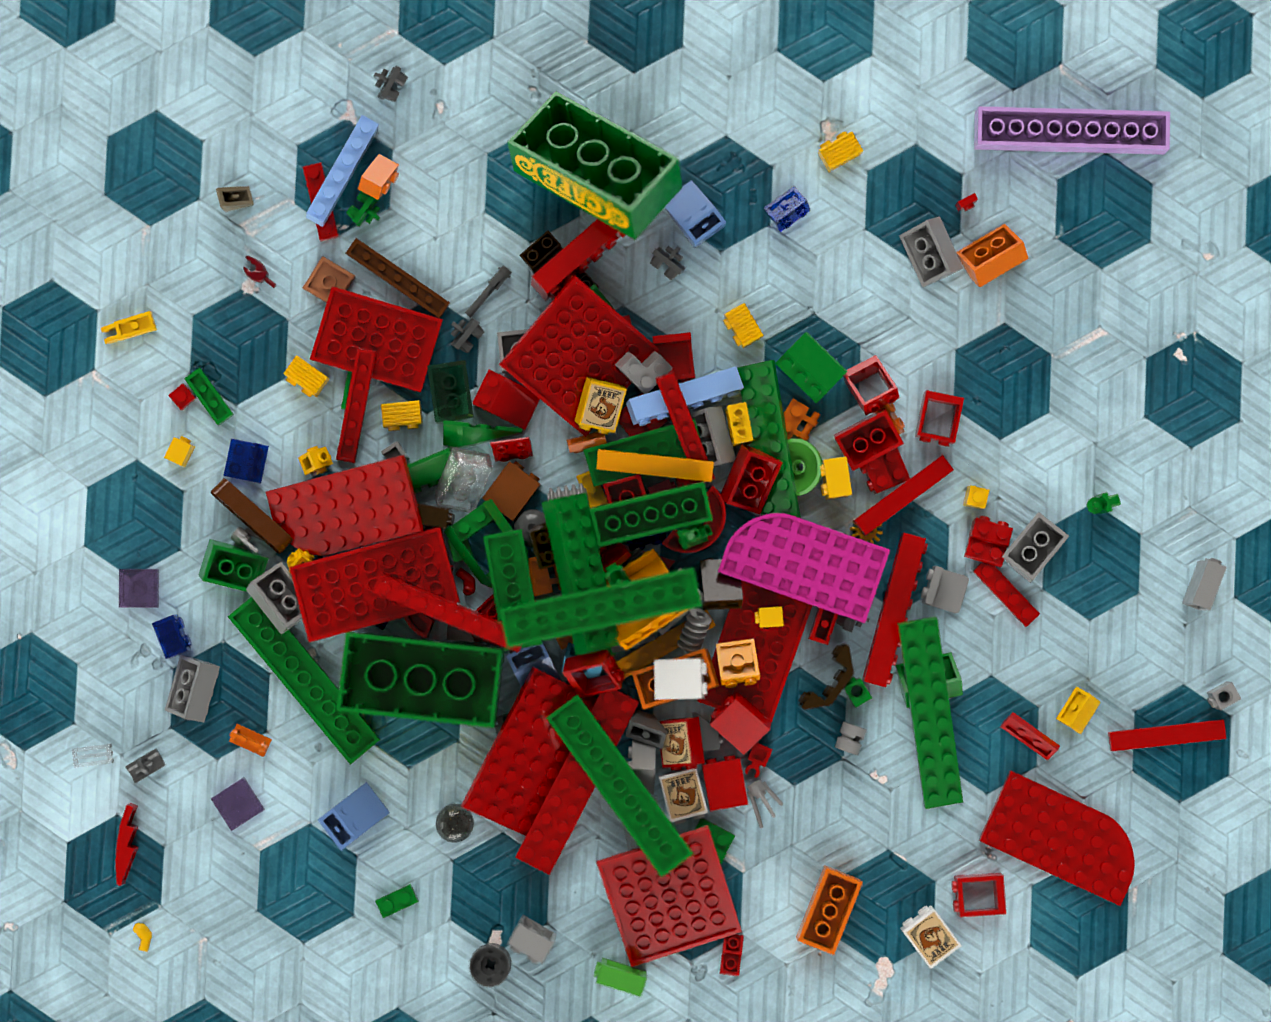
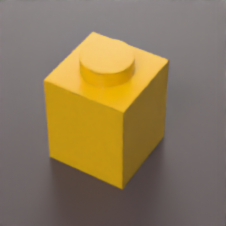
(180, 451)
(976, 497)
(769, 617)

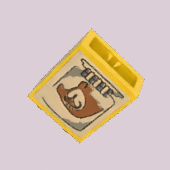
(600, 405)

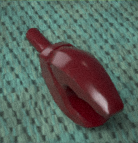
(260, 273)

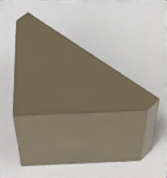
(234, 197)

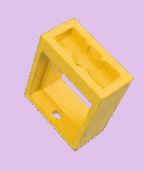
(738, 415)

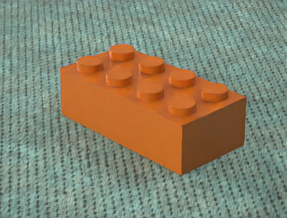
(645, 679)
(829, 910)

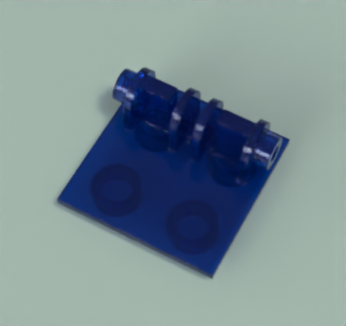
(246, 460)

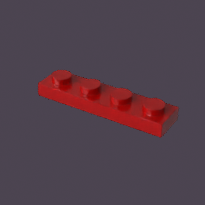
(315, 178)
(1006, 593)

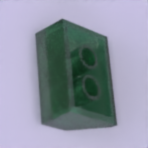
(450, 391)

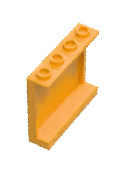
(632, 632)

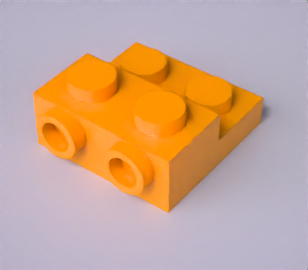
(737, 662)

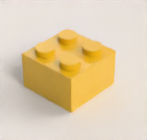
(835, 478)

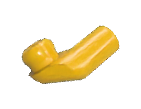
(144, 934)

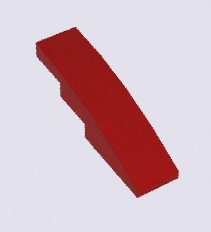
(124, 849)

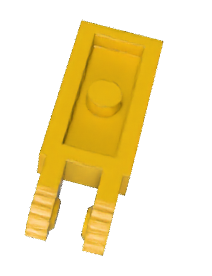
(130, 327)

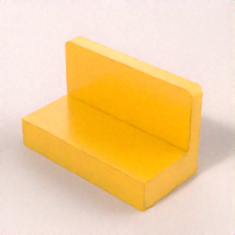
(1078, 710)

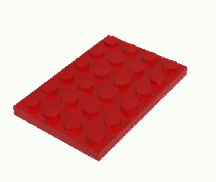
(398, 334)

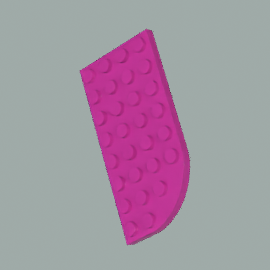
(807, 563)

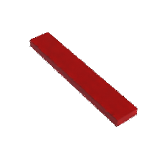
(356, 405)
(681, 418)
(903, 495)
(1167, 735)

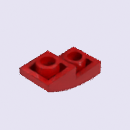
(731, 955)

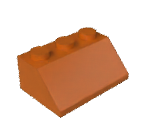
(992, 255)

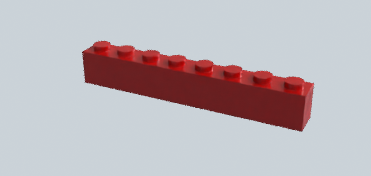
(442, 609)
(894, 609)

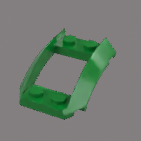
(471, 525)

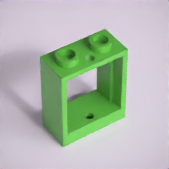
(620, 976)

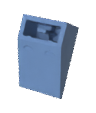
(695, 214)
(529, 657)
(353, 816)

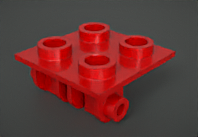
(512, 449)

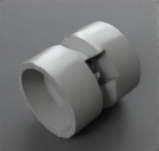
(850, 738)

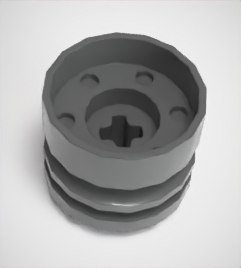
(486, 975)

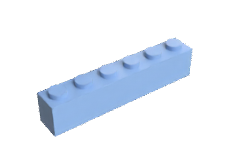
(342, 171)
(695, 392)

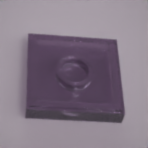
(138, 588)
(237, 804)

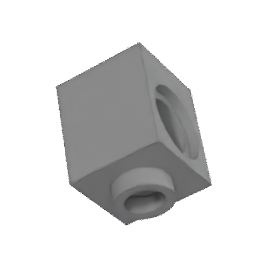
(1231, 696)

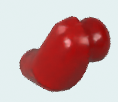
(468, 581)

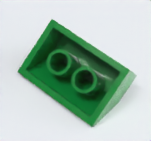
(811, 367)
(428, 470)
(953, 678)

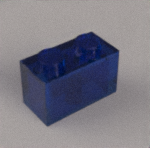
(172, 636)

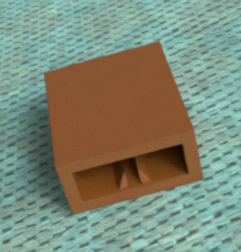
(512, 490)

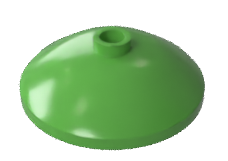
(806, 454)

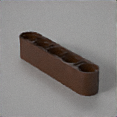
(251, 515)

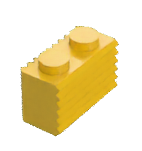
(839, 151)
(743, 326)
(306, 376)
(402, 414)

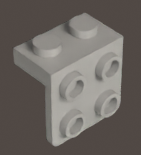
(944, 589)

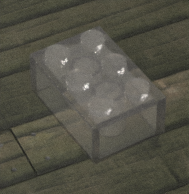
(463, 480)

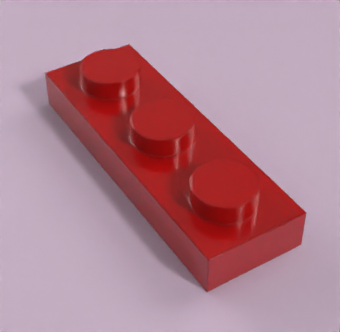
(1030, 736)

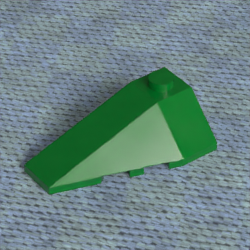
(465, 435)

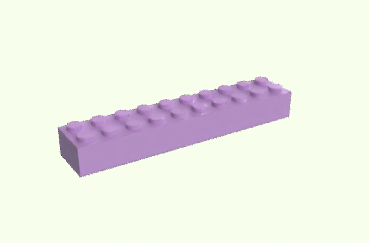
(1072, 130)

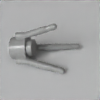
(242, 537)
(758, 790)

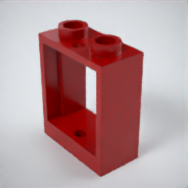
(864, 370)
(944, 399)
(586, 687)
(999, 894)

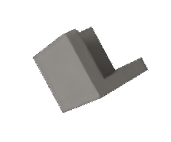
(394, 450)

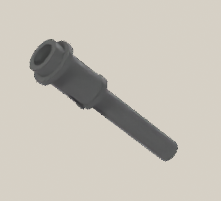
(496, 281)

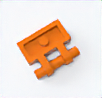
(794, 415)
(540, 578)

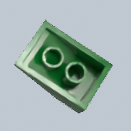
(231, 565)

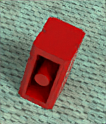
(823, 626)

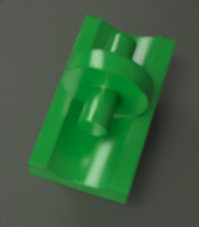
(359, 216)
(1102, 503)
(694, 535)
(616, 574)

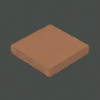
(325, 276)

